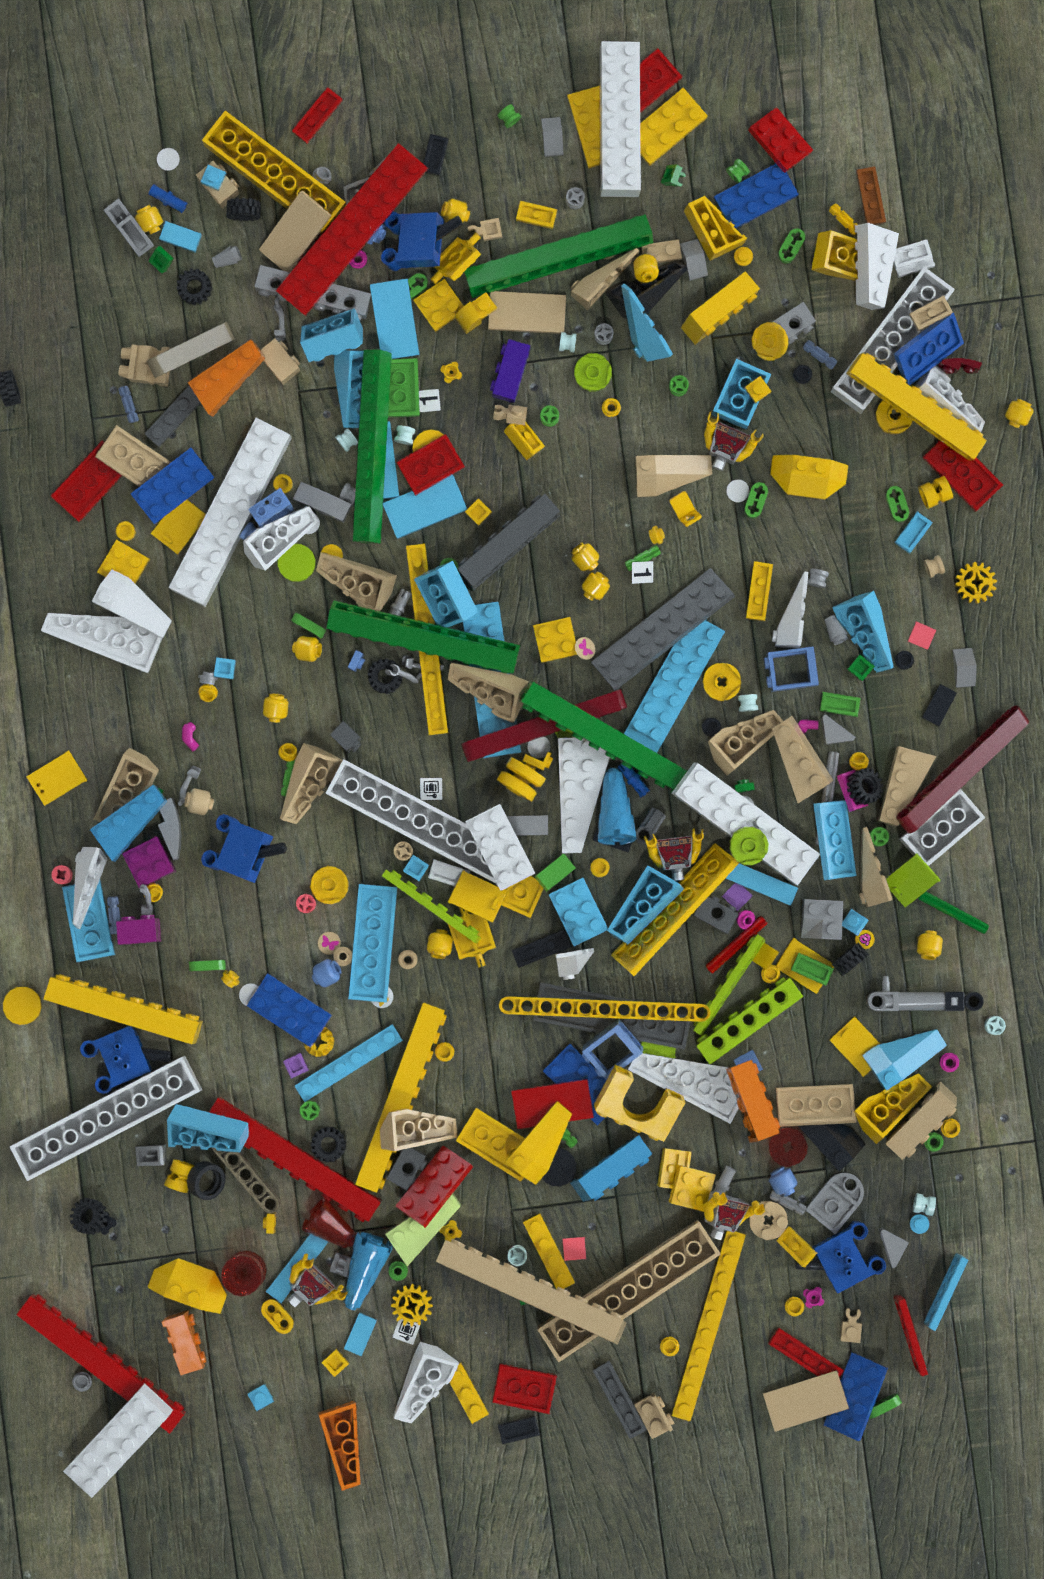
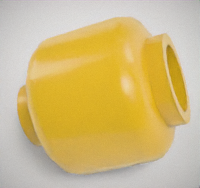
(455, 208)
(149, 219)
(645, 268)
(1019, 413)
(585, 557)
(595, 586)
(307, 648)
(275, 707)
(439, 944)
(929, 945)

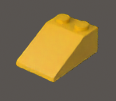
(836, 255)

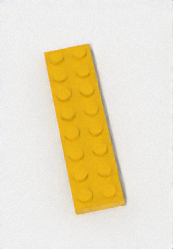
(697, 885)

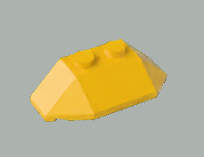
(808, 475)
(189, 1285)

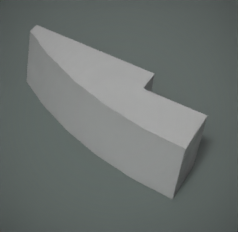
(128, 227)
(322, 502)
(529, 825)
(171, 828)

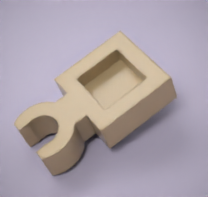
(489, 229)
(512, 414)
(851, 1329)

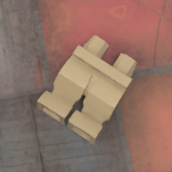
(138, 367)

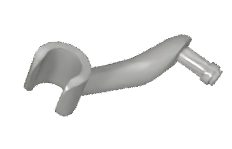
(279, 334)
(408, 661)
(396, 671)
(193, 772)
(148, 908)

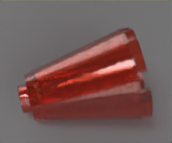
(329, 1225)

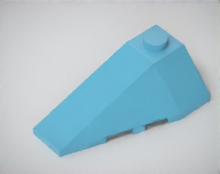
(866, 625)
(898, 1059)

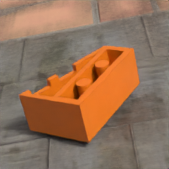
(185, 1342)

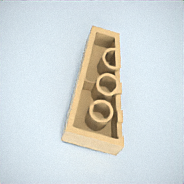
(800, 760)
(904, 780)
(922, 1121)

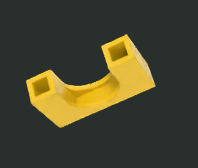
(654, 1123)

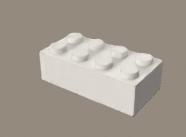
(943, 828)
(500, 847)

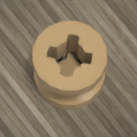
(934, 566)
(403, 851)

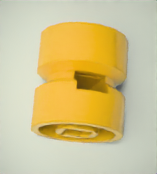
(931, 497)
(178, 1178)

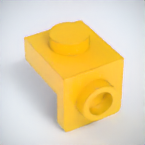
(534, 763)

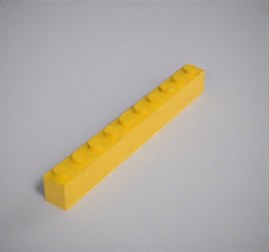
(402, 1091)

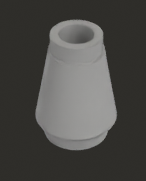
(227, 257)
(835, 630)

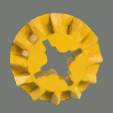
(323, 1049)

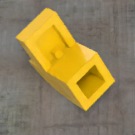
(474, 312)

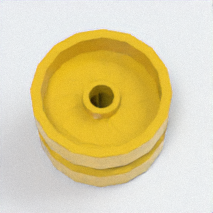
(520, 780)

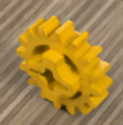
(975, 574)
(420, 1302)

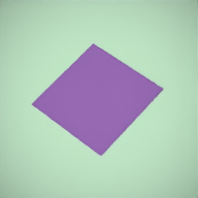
(737, 896)

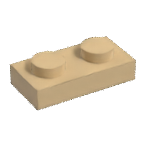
(664, 251)
(930, 313)

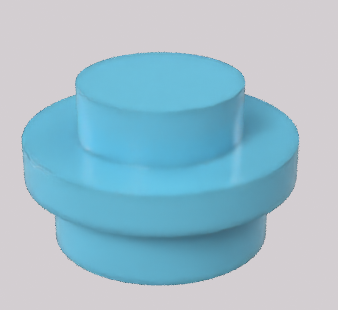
(919, 1224)

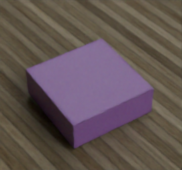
(295, 1065)

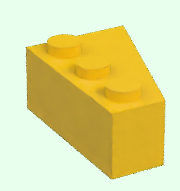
(712, 229)

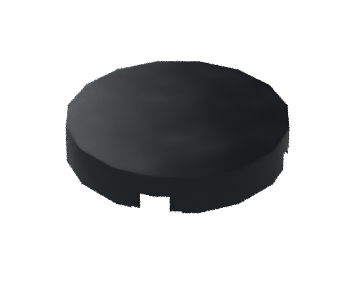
(561, 1169)

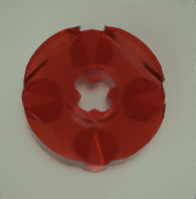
(793, 1156)

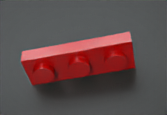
(317, 115)

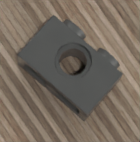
(346, 737)
(723, 923)
(397, 1173)

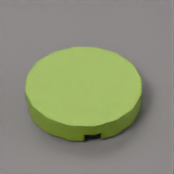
(592, 372)
(297, 563)
(749, 845)

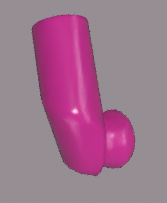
(808, 724)
(187, 734)

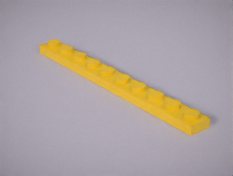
(429, 663)
(708, 1325)

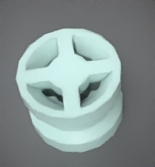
(567, 342)
(404, 435)
(346, 440)
(748, 702)
(998, 1026)

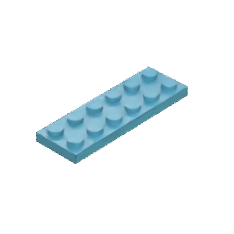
(372, 943)

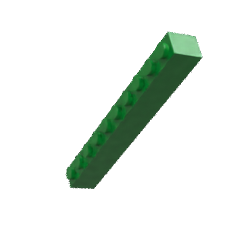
(558, 256)
(372, 446)
(423, 637)
(602, 736)

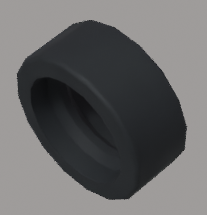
(216, 1186)

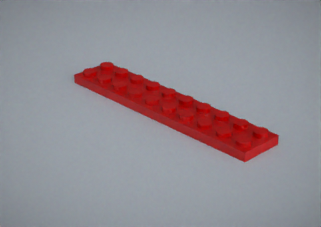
(352, 229)

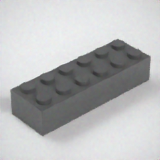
(509, 541)

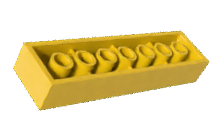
(267, 166)
(123, 1010)

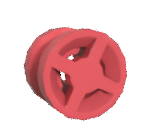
(63, 877)
(303, 903)

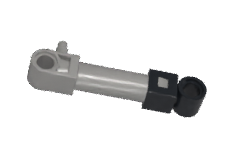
(922, 1000)

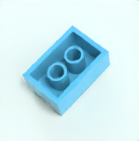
(331, 335)
(734, 402)
(446, 595)
(578, 912)

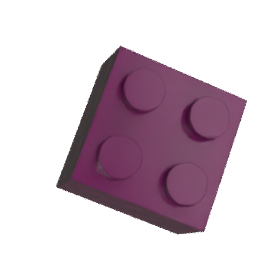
(149, 862)
(138, 931)

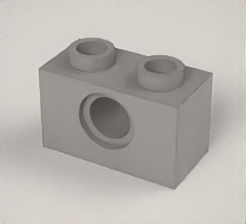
(800, 315)

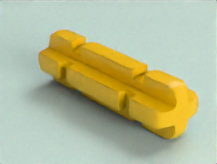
(843, 218)

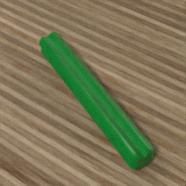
(954, 912)

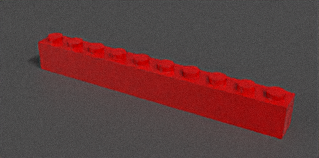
(302, 1165)
(91, 1354)

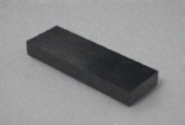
(541, 948)

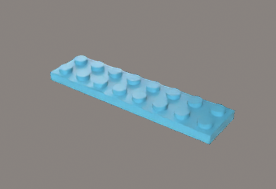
(488, 624)
(673, 685)

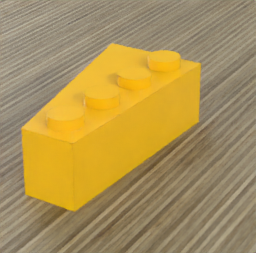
(720, 307)

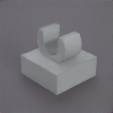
(341, 1264)

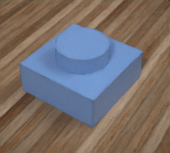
(357, 661)

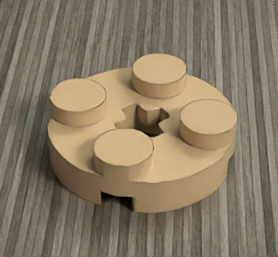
(776, 1228)

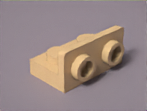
(653, 1415)

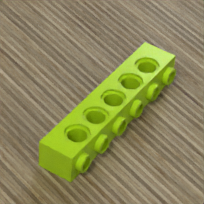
(791, 996)

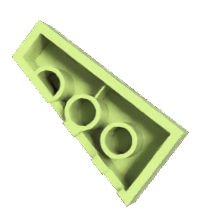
(411, 1237)

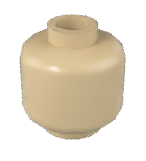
(198, 801)

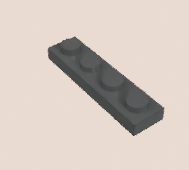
(173, 417)
(619, 1399)

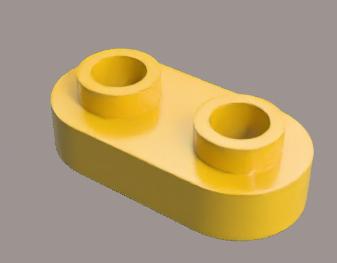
(277, 1316)

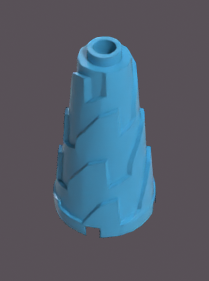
(615, 815)
(365, 1265)

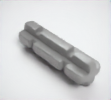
(788, 1203)

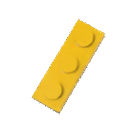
(759, 591)
(468, 1395)

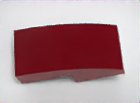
(953, 365)

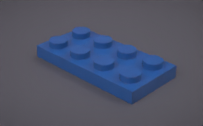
(756, 196)
(928, 348)
(172, 485)
(289, 1010)
(572, 1067)
(861, 1387)

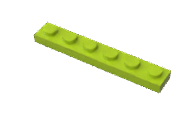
(439, 910)
(733, 978)

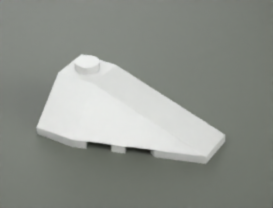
(937, 386)
(274, 539)
(791, 626)
(572, 962)
(427, 1374)

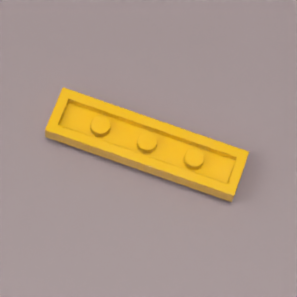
(548, 1251)

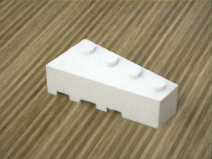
(874, 264)

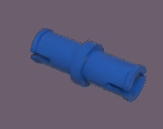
(167, 198)
(634, 780)

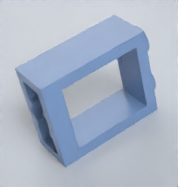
(277, 508)
(810, 664)
(627, 1038)

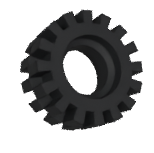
(243, 209)
(202, 294)
(9, 389)
(373, 677)
(873, 785)
(850, 959)
(328, 1156)
(79, 1216)

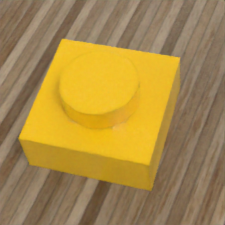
(757, 389)
(478, 511)
(269, 1223)
(335, 1362)

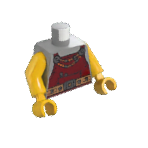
(728, 443)
(675, 852)
(728, 1213)
(312, 1284)

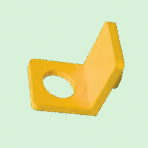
(684, 509)

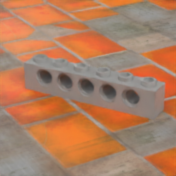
(362, 300)

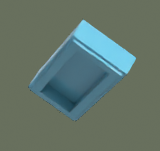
(180, 236)
(913, 532)
(360, 1334)

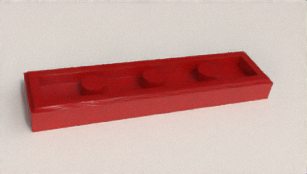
(802, 1354)

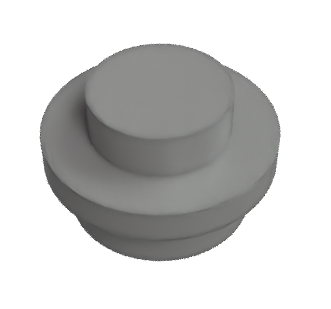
(322, 175)
(207, 678)
(82, 1381)

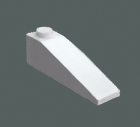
(127, 600)
(89, 868)

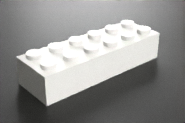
(118, 1440)

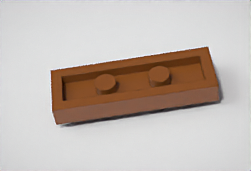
(870, 196)

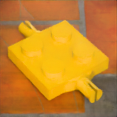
(457, 258)
(465, 946)

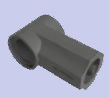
(650, 824)

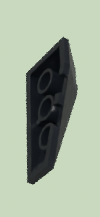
(651, 292)
(835, 1142)

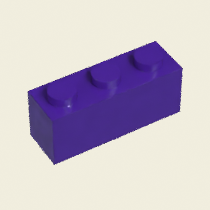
(510, 370)

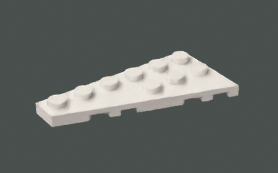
(106, 636)
(580, 782)
(698, 1082)

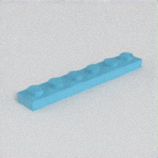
(348, 1063)

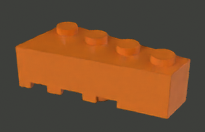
(226, 376)
(752, 1101)
(342, 1440)

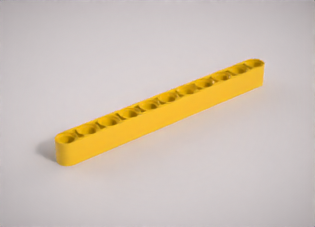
(595, 1004)

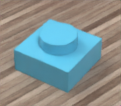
(213, 177)
(224, 668)
(416, 868)
(854, 922)
(260, 1397)

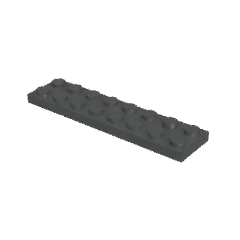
(662, 629)
(658, 1032)

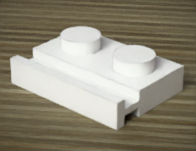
(913, 258)

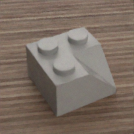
(821, 919)

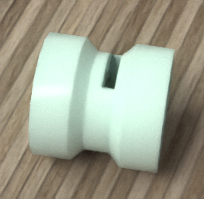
(924, 1204)
(519, 1256)

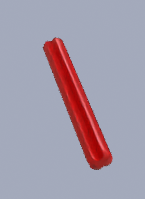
(736, 944)

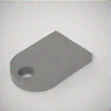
(836, 1203)

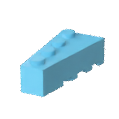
(205, 1129)

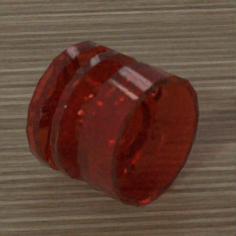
(233, 1272)

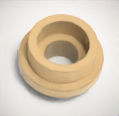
(347, 951)
(403, 964)

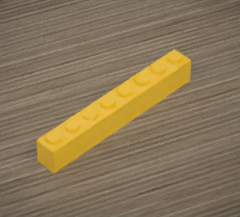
(916, 407)

